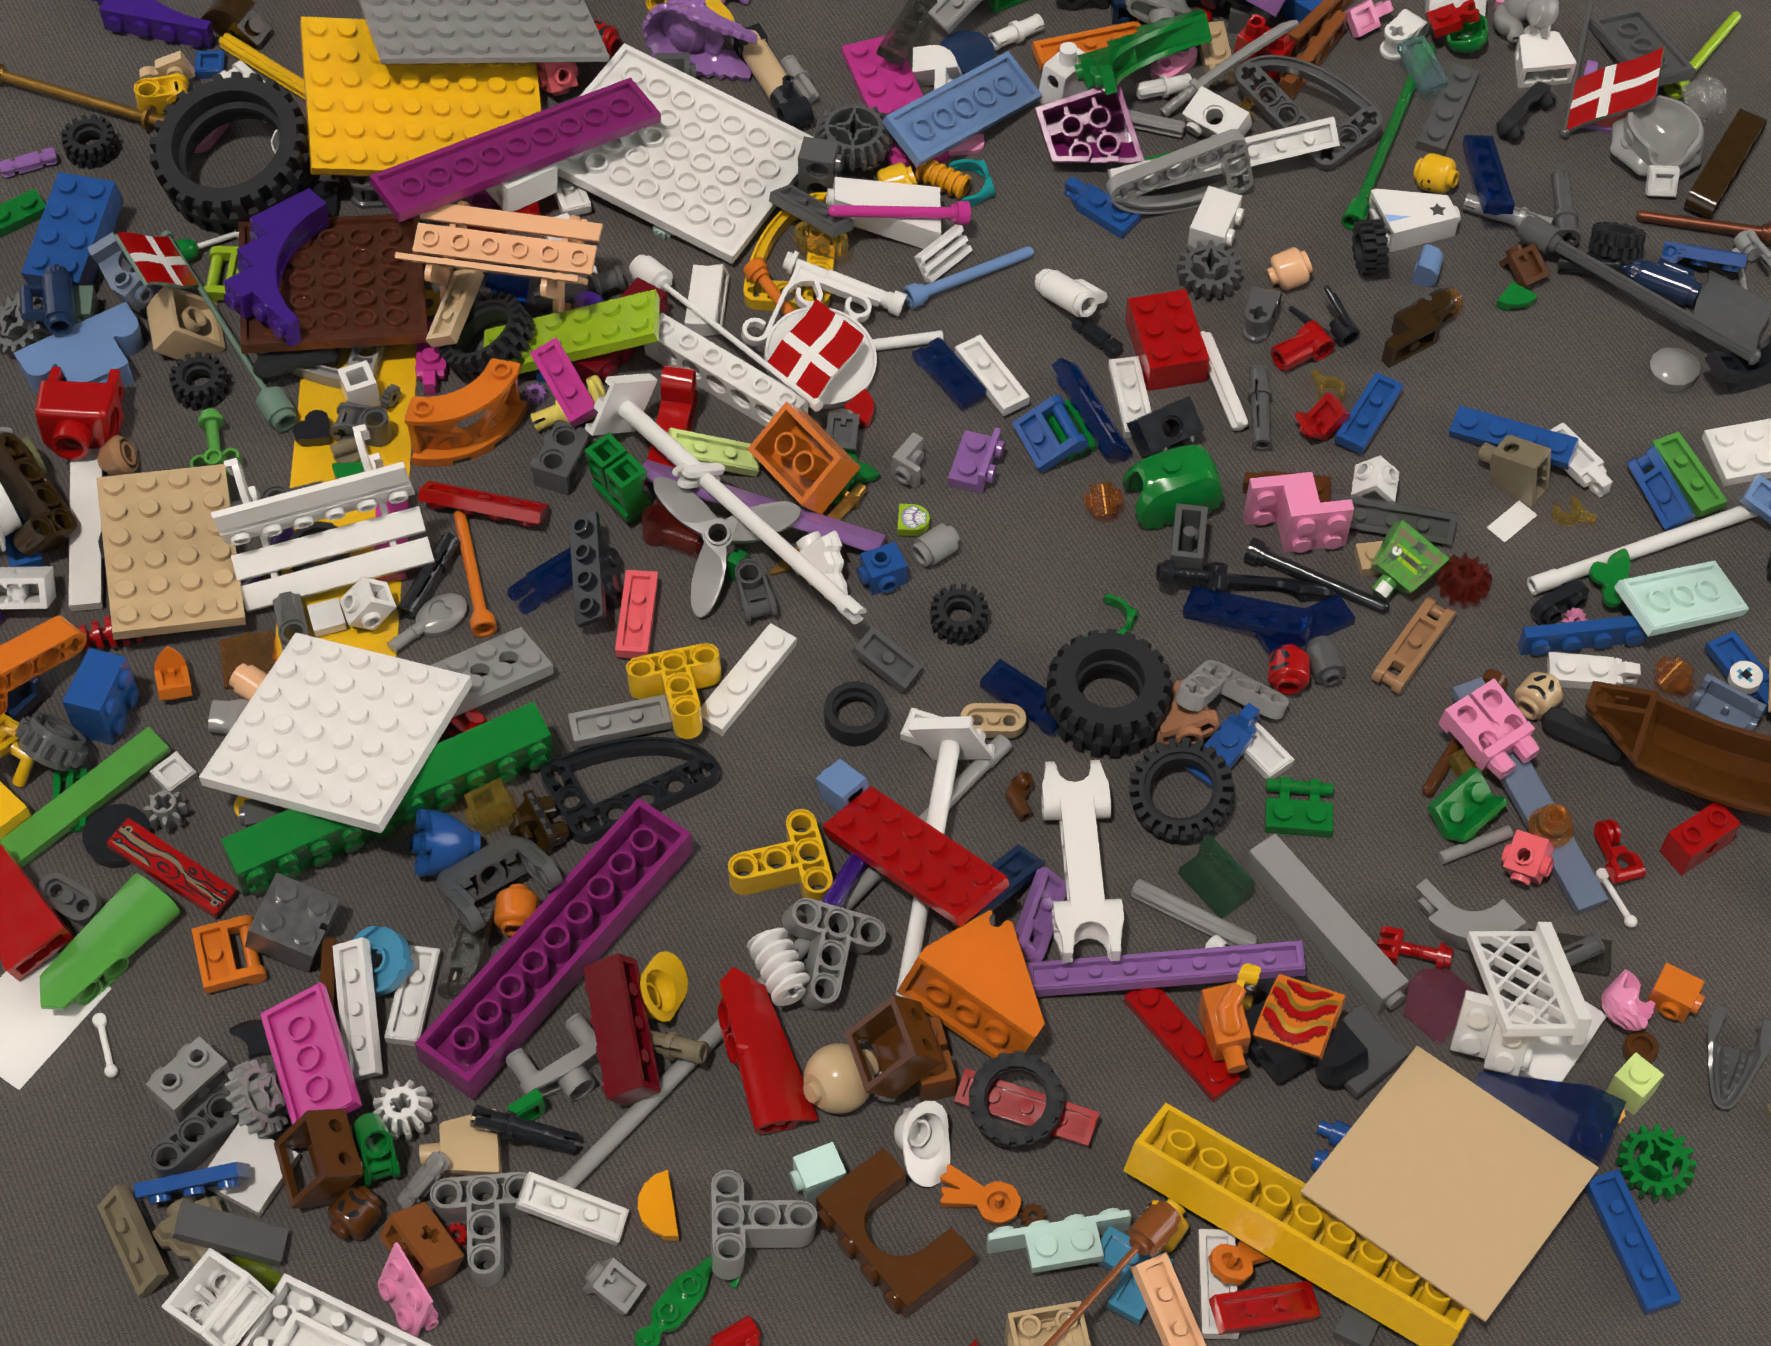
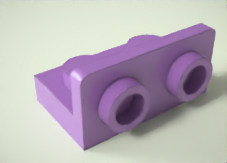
(975, 461)

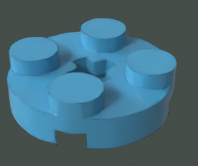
(396, 958)

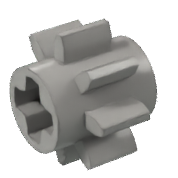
(165, 810)

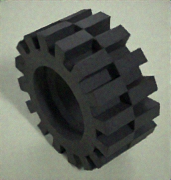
(85, 130)
(1617, 240)
(1370, 246)
(194, 368)
(960, 599)

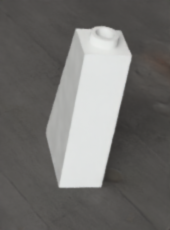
(913, 231)

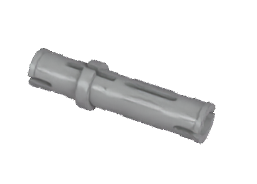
(1473, 205)

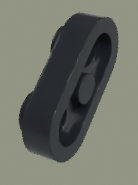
(1555, 603)

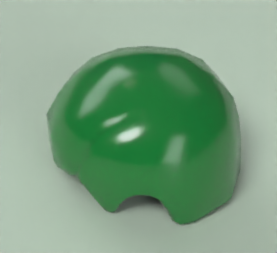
(1470, 38)

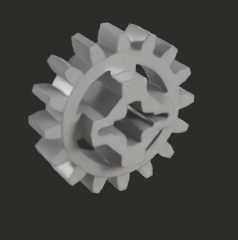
(256, 1098)

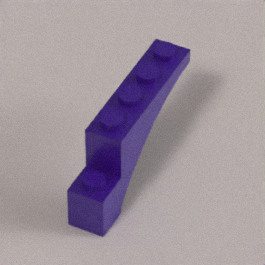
(155, 21)

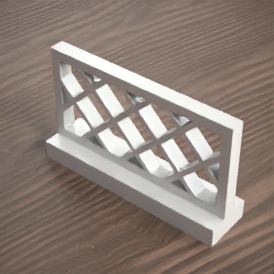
(1555, 980)

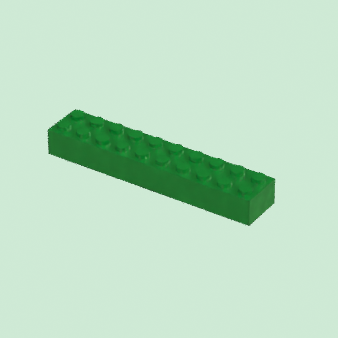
(454, 768)

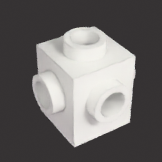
(1375, 479)
(367, 603)

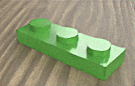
(1690, 475)

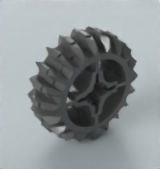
(871, 138)

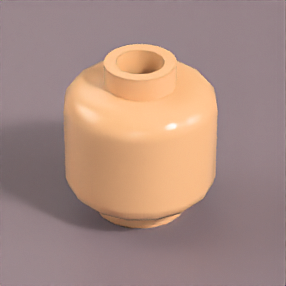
(1290, 268)

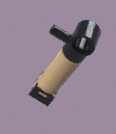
(773, 80)

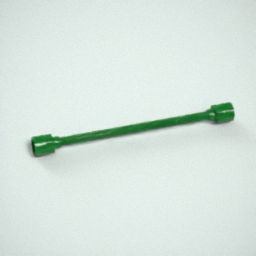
(1359, 206)

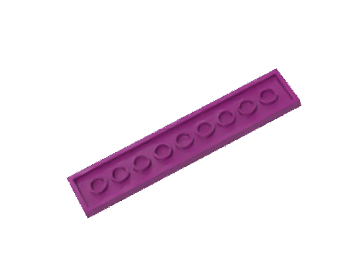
(514, 149)

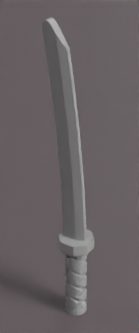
(1226, 65)

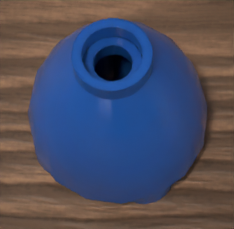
(440, 842)

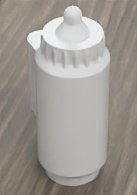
(1072, 295)

